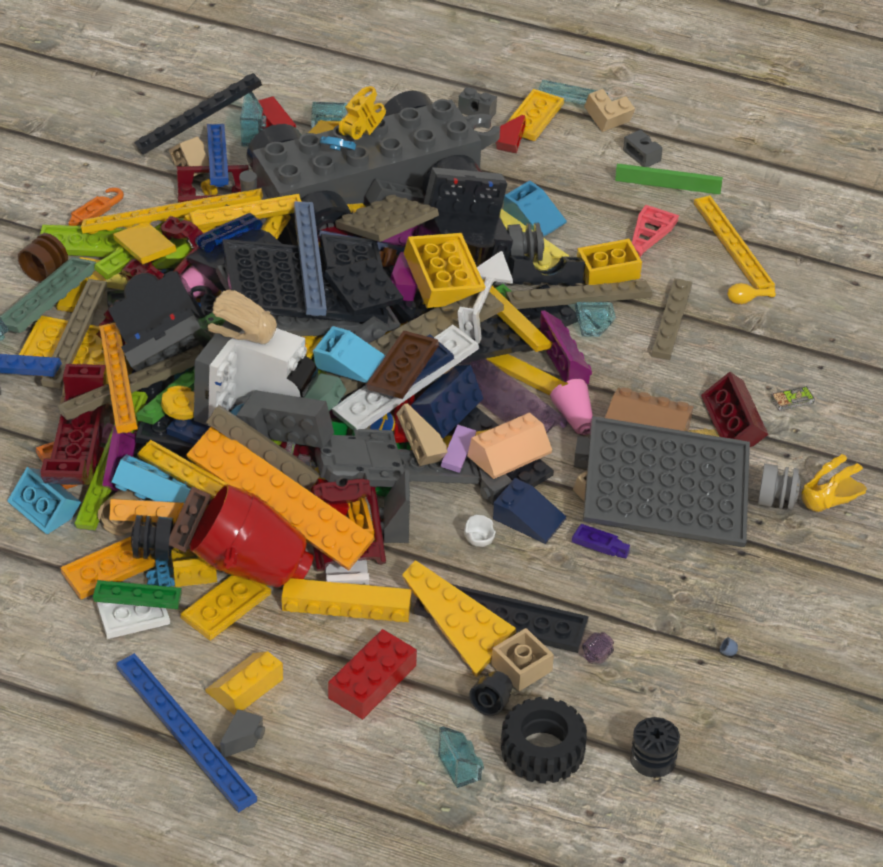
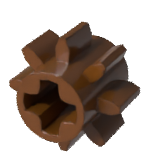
(388, 256)

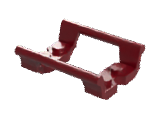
(185, 176)
(170, 229)
(352, 492)

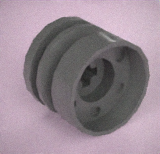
(527, 242)

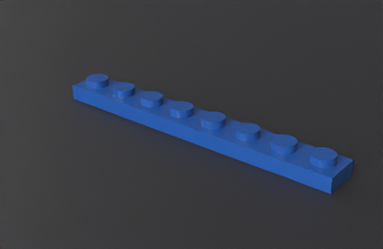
(217, 155)

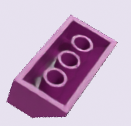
(564, 350)

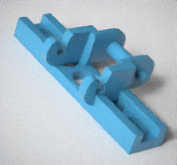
(156, 576)

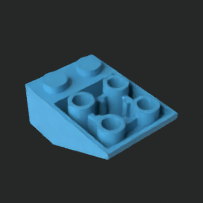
(532, 205)

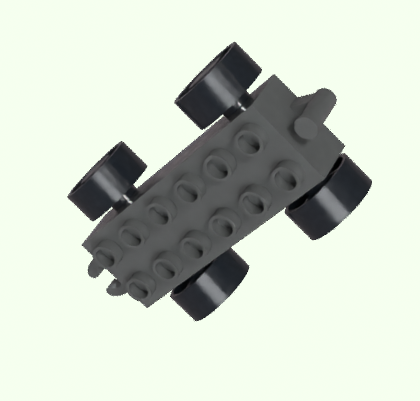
(399, 150)

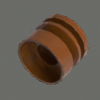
(42, 257)

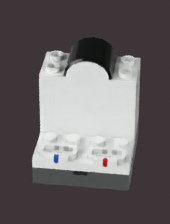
(234, 368)

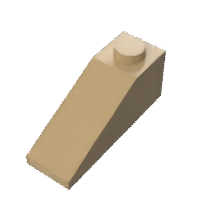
(423, 438)

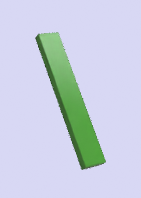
(668, 178)

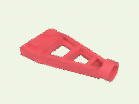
(655, 217)

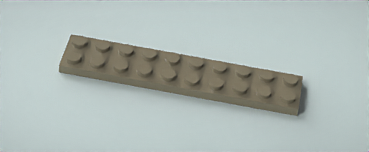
(429, 323)

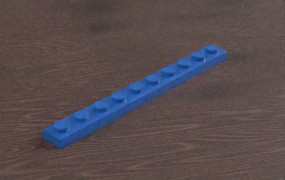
(187, 733)

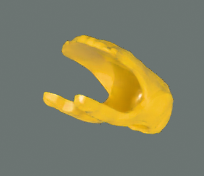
(837, 491)

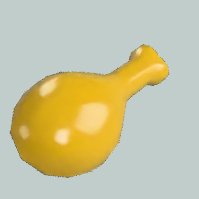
(744, 293)

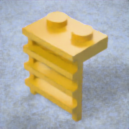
(191, 570)

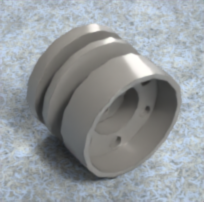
(779, 486)

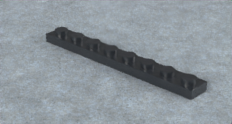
(198, 113)

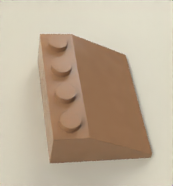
(649, 410)

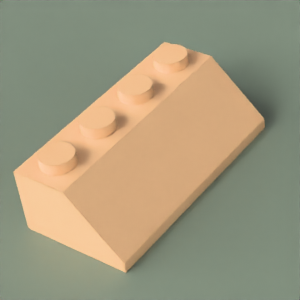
(510, 445)

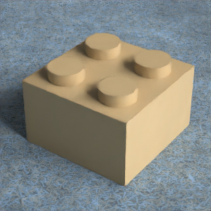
(522, 659)

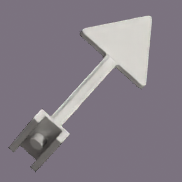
(491, 270)

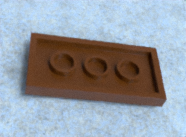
(402, 364)

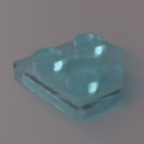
(594, 317)

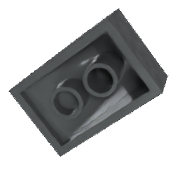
(397, 512)

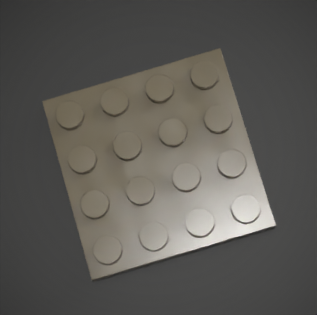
(386, 218)

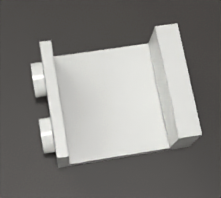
(356, 575)

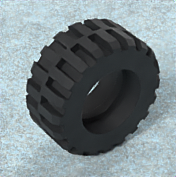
(543, 762)

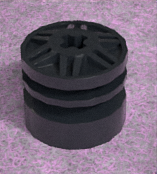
(152, 537)
(655, 747)

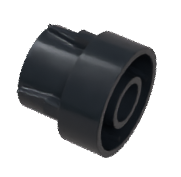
(491, 693)

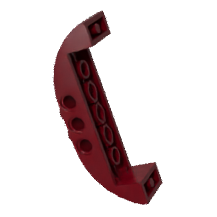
(80, 438)

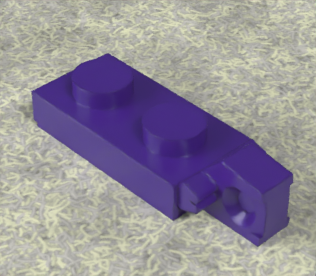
(600, 541)

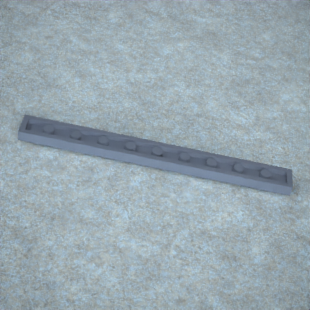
(309, 259)

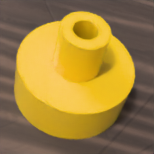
(208, 189)

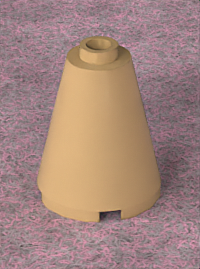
(115, 526)

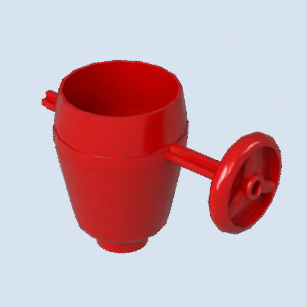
(250, 539)

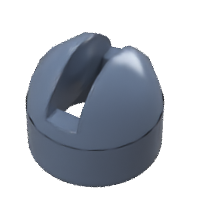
(729, 647)

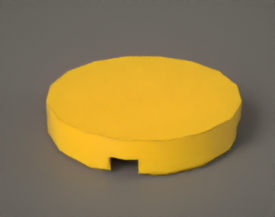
(178, 402)

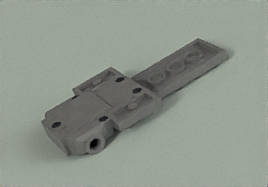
(376, 458)

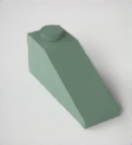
(327, 389)

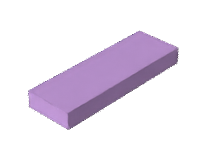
(458, 448)

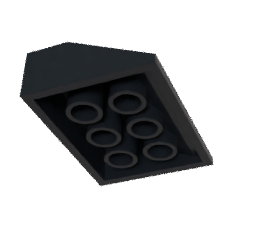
(208, 262)

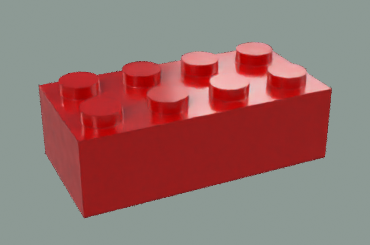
(372, 674)

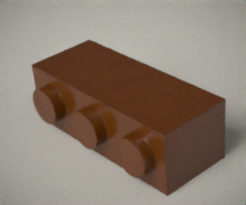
(188, 520)

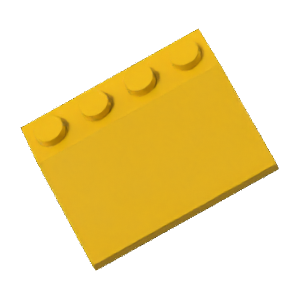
(442, 268)

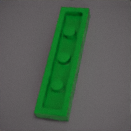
(137, 594)

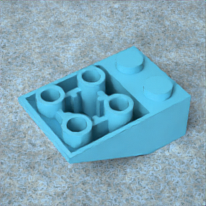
(347, 355)

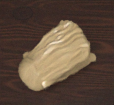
(244, 313)

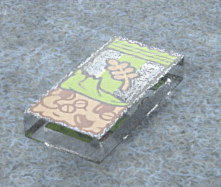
(792, 398)

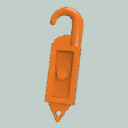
(95, 207)

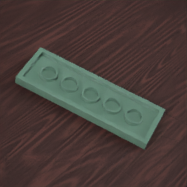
(47, 294)

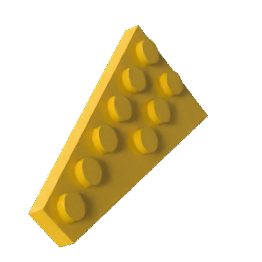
(460, 618)

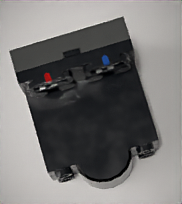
(471, 206)
(159, 319)

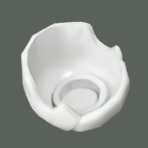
(479, 531)

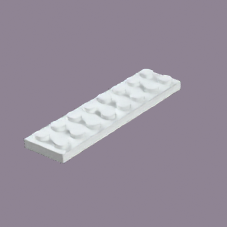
(368, 406)

